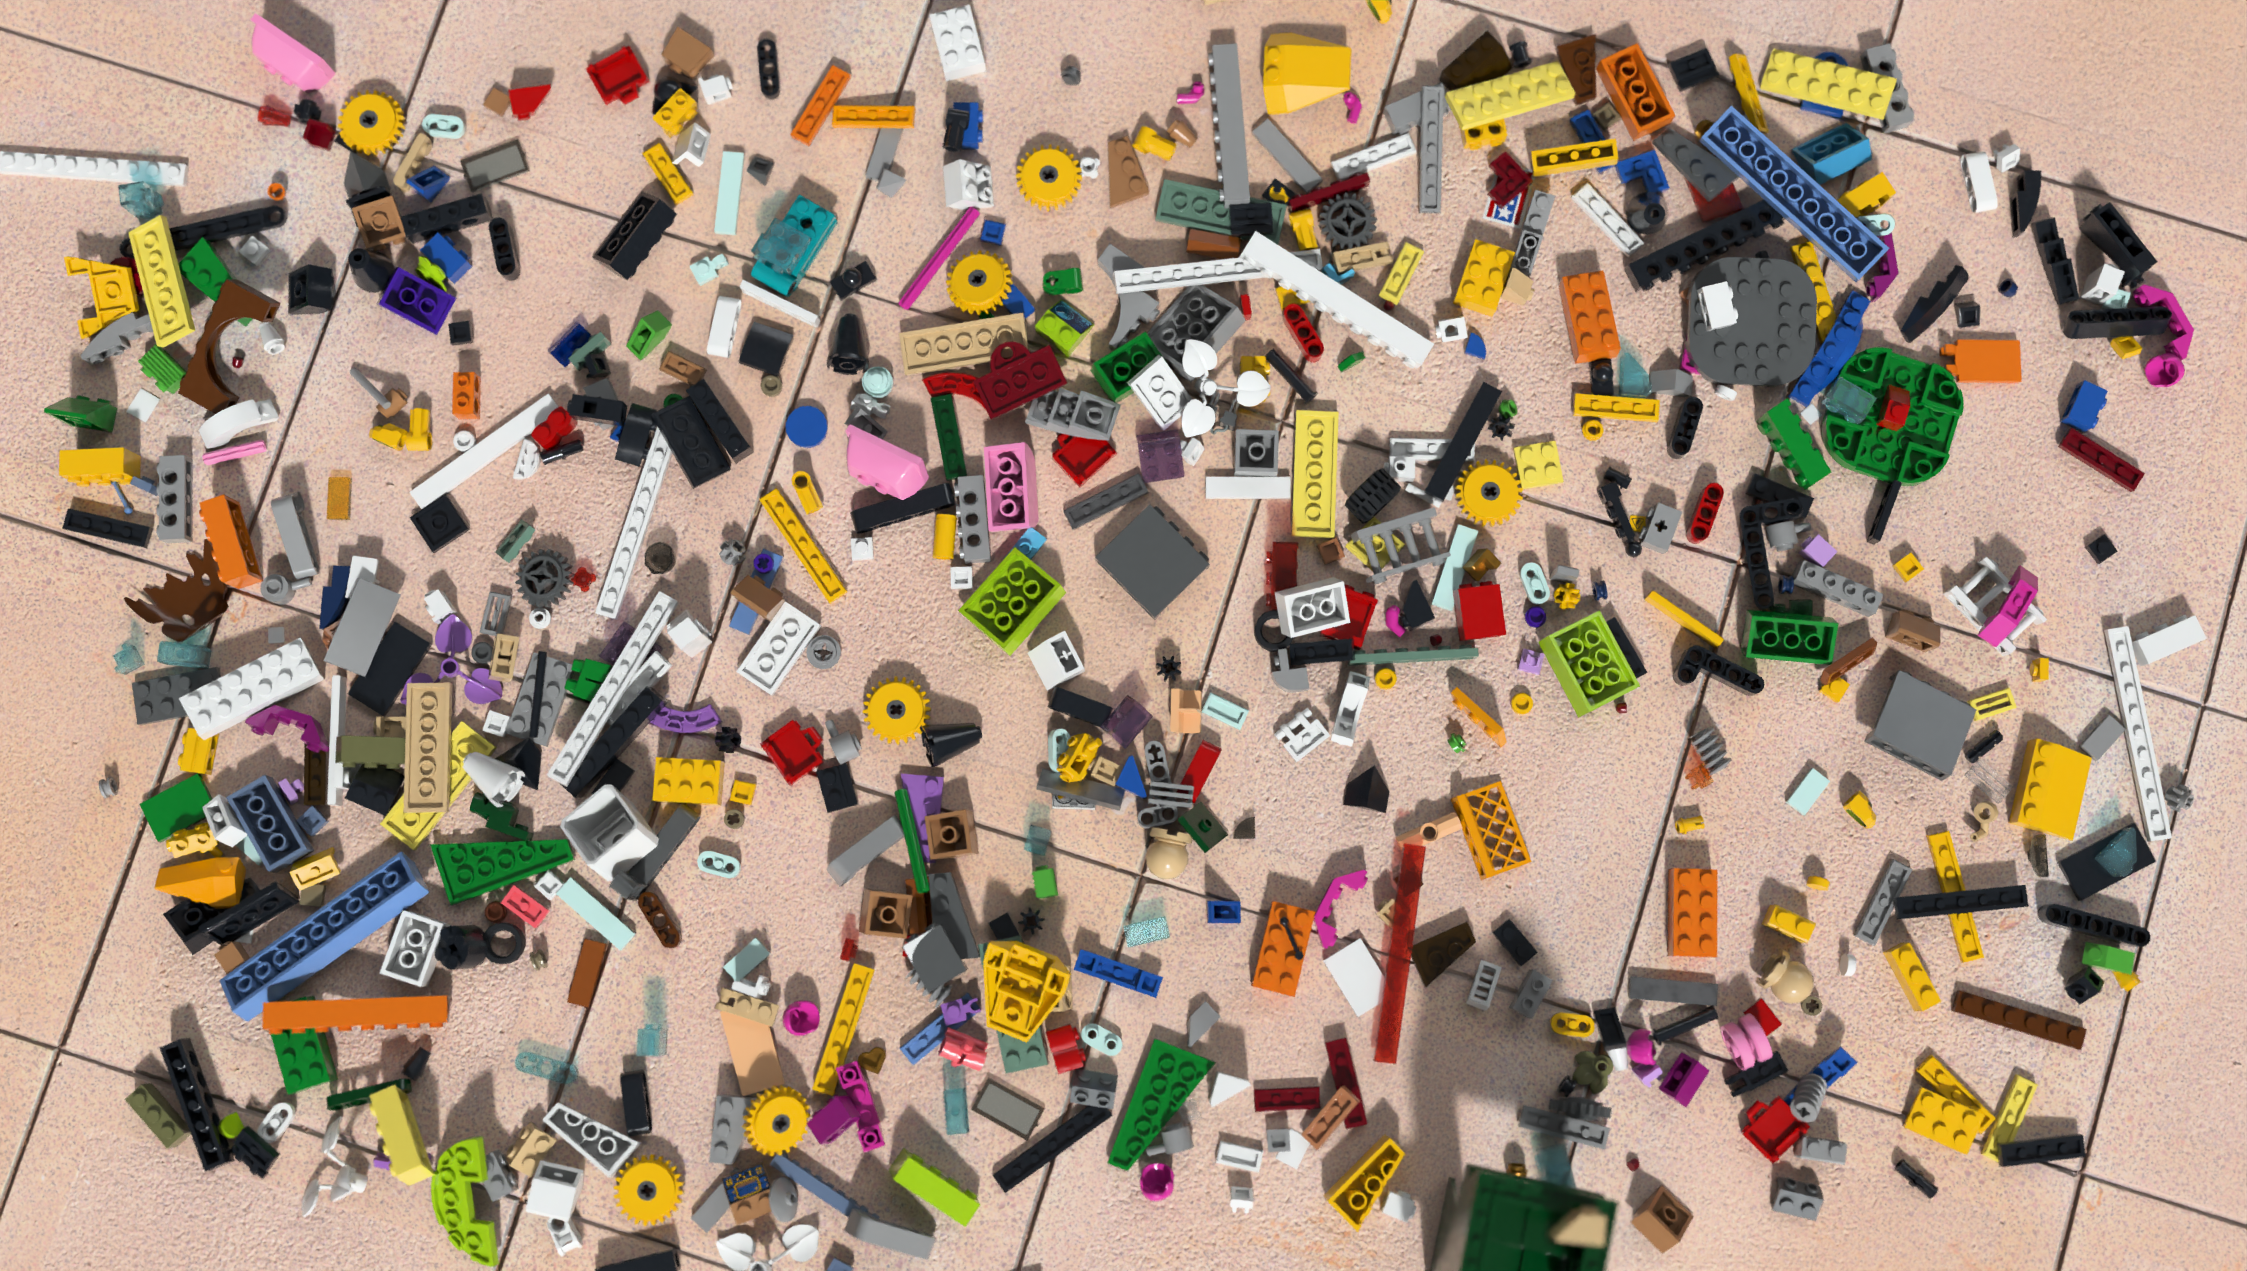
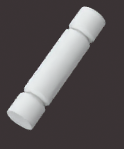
(1420, 494)

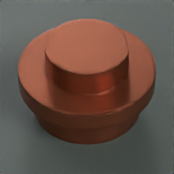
(495, 912)

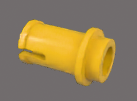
(1689, 824)

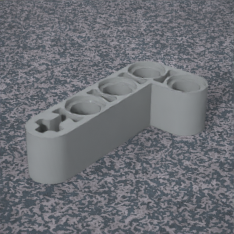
(294, 534)
(1156, 811)
(865, 850)
(889, 1235)

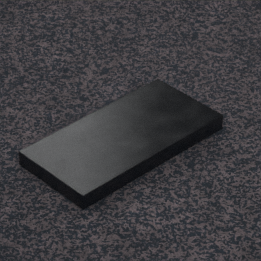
(691, 442)
(390, 669)
(2088, 876)
(249, 913)

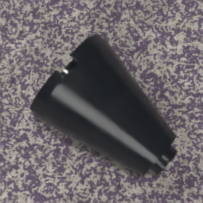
(1640, 209)
(370, 269)
(848, 347)
(948, 740)

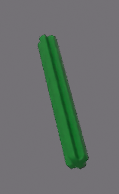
(912, 841)

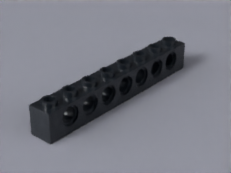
(1637, 270)

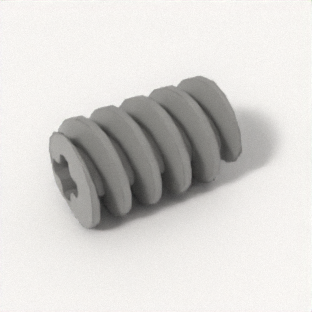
(1710, 750)
(938, 994)
(1808, 1097)

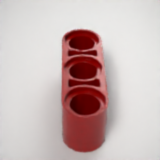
(1299, 323)
(1709, 504)
(1200, 768)

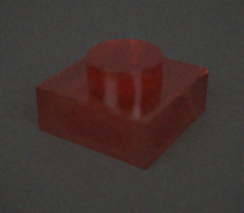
(849, 949)

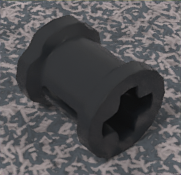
(1520, 54)

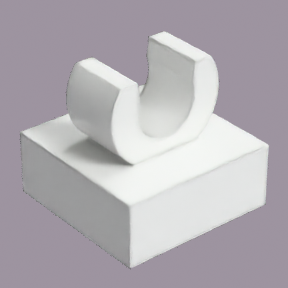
(2007, 157)
(1191, 451)
(1241, 1198)

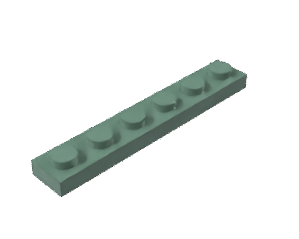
(1422, 654)

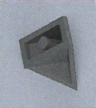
(363, 176)

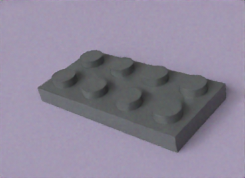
(159, 697)

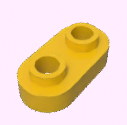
(1571, 1024)

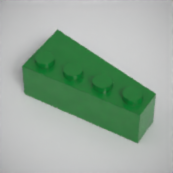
(207, 271)
(1793, 444)

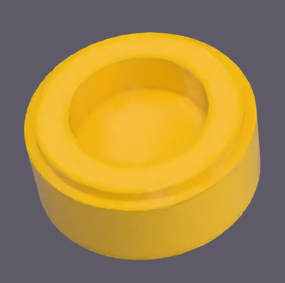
(1385, 678)
(1521, 703)
(1818, 883)

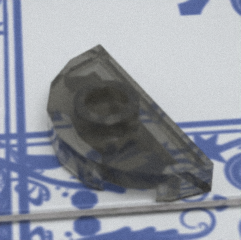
(2038, 855)

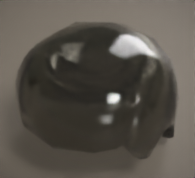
(660, 558)

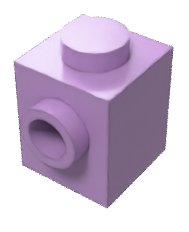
(1817, 550)

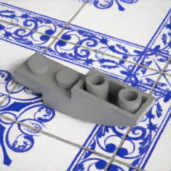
(1532, 232)
(115, 337)

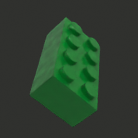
(1789, 637)
(304, 1058)

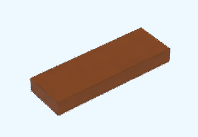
(1848, 661)
(587, 973)

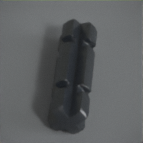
(1984, 746)

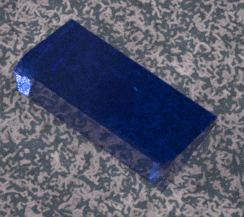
(574, 338)

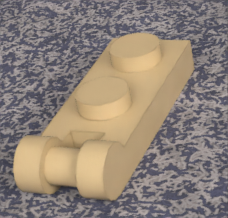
(412, 162)
(1362, 258)
(748, 1007)

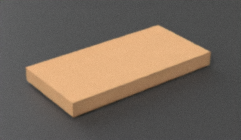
(752, 1053)

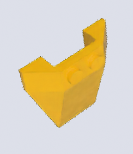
(1303, 71)
(1021, 987)

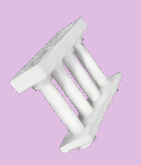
(1973, 611)

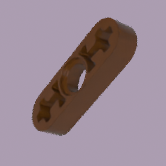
(673, 930)

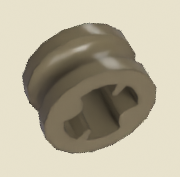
(736, 825)
(538, 960)
(1815, 1011)

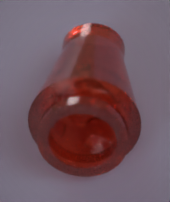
(272, 117)

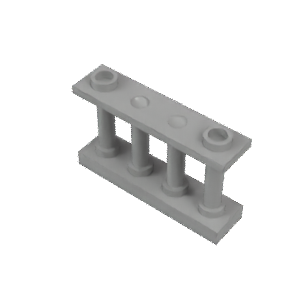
(1404, 524)

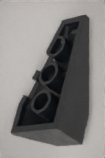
(189, 915)

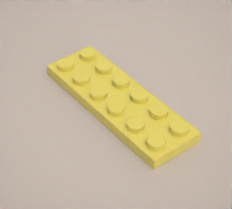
(1828, 83)
(1509, 95)
(161, 281)
(1315, 474)
(415, 827)

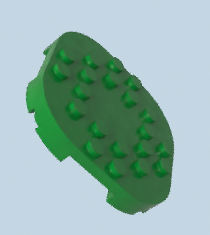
(1917, 448)

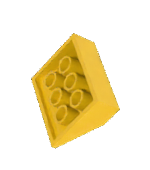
(2050, 789)

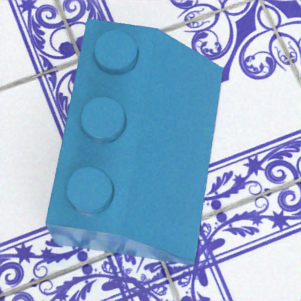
(1833, 153)

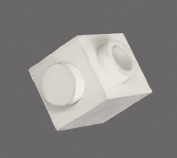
(1401, 468)
(1398, 1205)

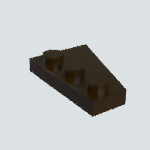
(1440, 951)

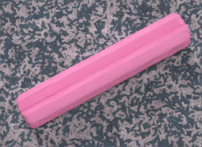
(234, 452)

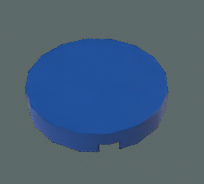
(806, 427)

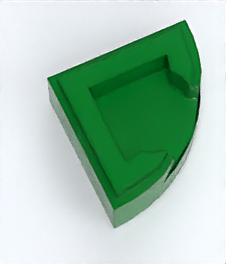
(1351, 361)

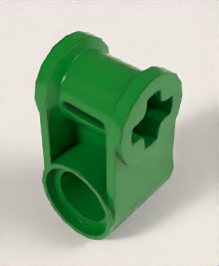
(1066, 282)

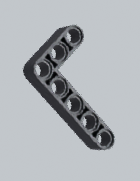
(1759, 546)

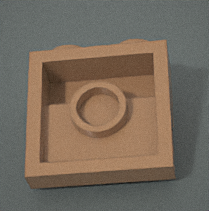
(380, 223)

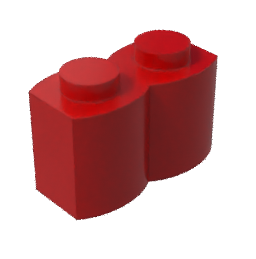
(550, 432)
(1065, 1049)

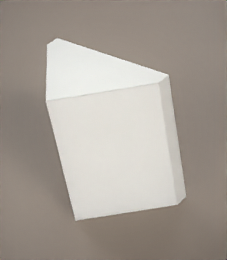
(1225, 1087)

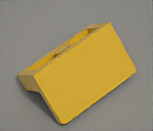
(314, 869)

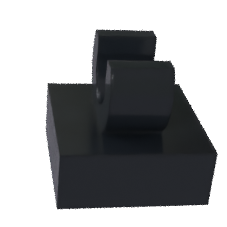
(596, 365)

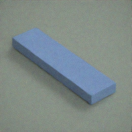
(744, 617)
(933, 1035)

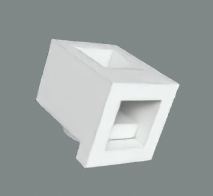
(716, 88)
(1459, 332)
(439, 606)

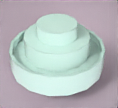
(877, 382)

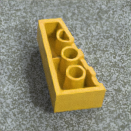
(1867, 196)
(1364, 1181)

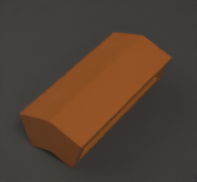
(1213, 244)
(920, 908)

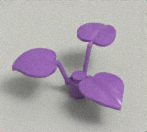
(456, 636)

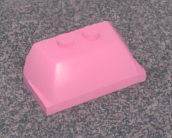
(288, 57)
(884, 465)
(1011, 487)

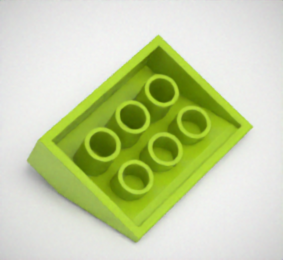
(1012, 601)
(1589, 663)

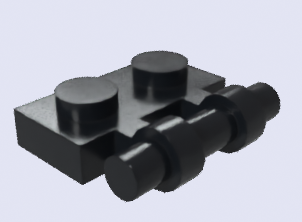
(254, 1152)

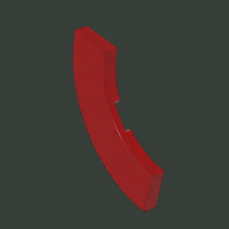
(953, 383)

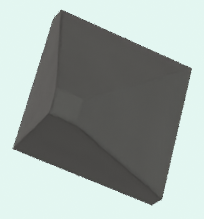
(760, 169)

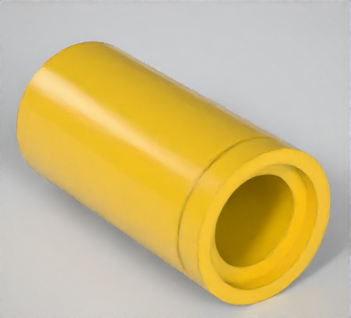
(944, 536)

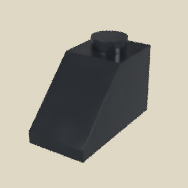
(1415, 609)

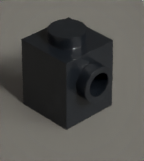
(2084, 985)

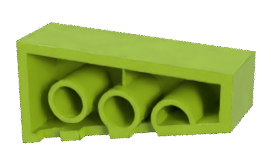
(934, 1187)

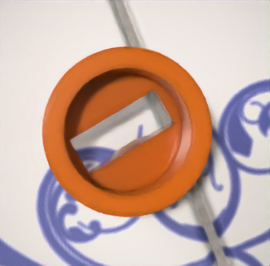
(275, 187)

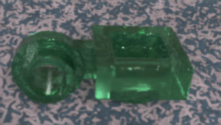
(1800, 606)

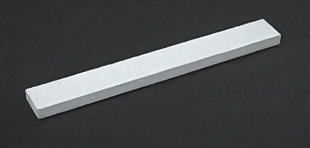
(483, 452)

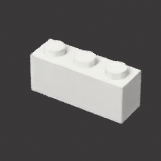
(2167, 639)

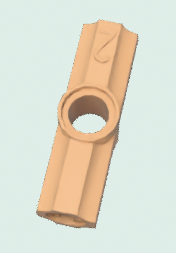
(1442, 827)

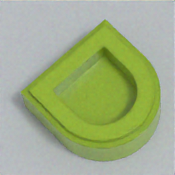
(231, 1125)

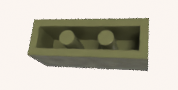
(370, 751)
(158, 1115)

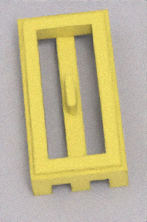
(2009, 698)

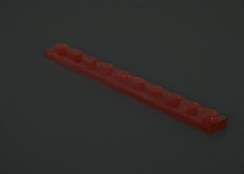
(1399, 953)

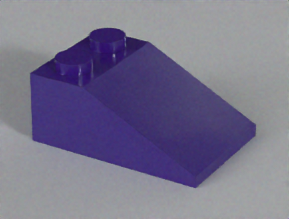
(416, 300)

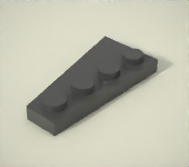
(1698, 166)

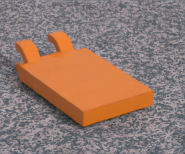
(1984, 361)

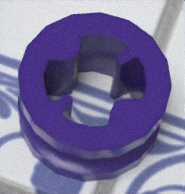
(770, 564)

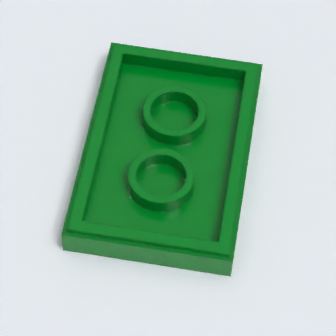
(177, 807)

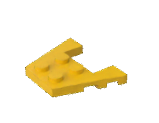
(111, 289)

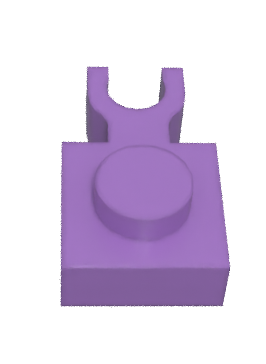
(956, 1011)

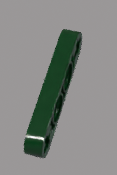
(361, 1096)

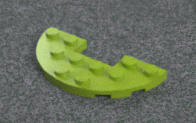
(454, 1200)

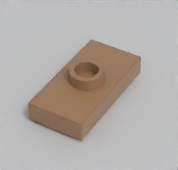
(682, 369)

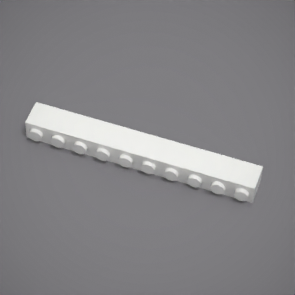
(1336, 300)

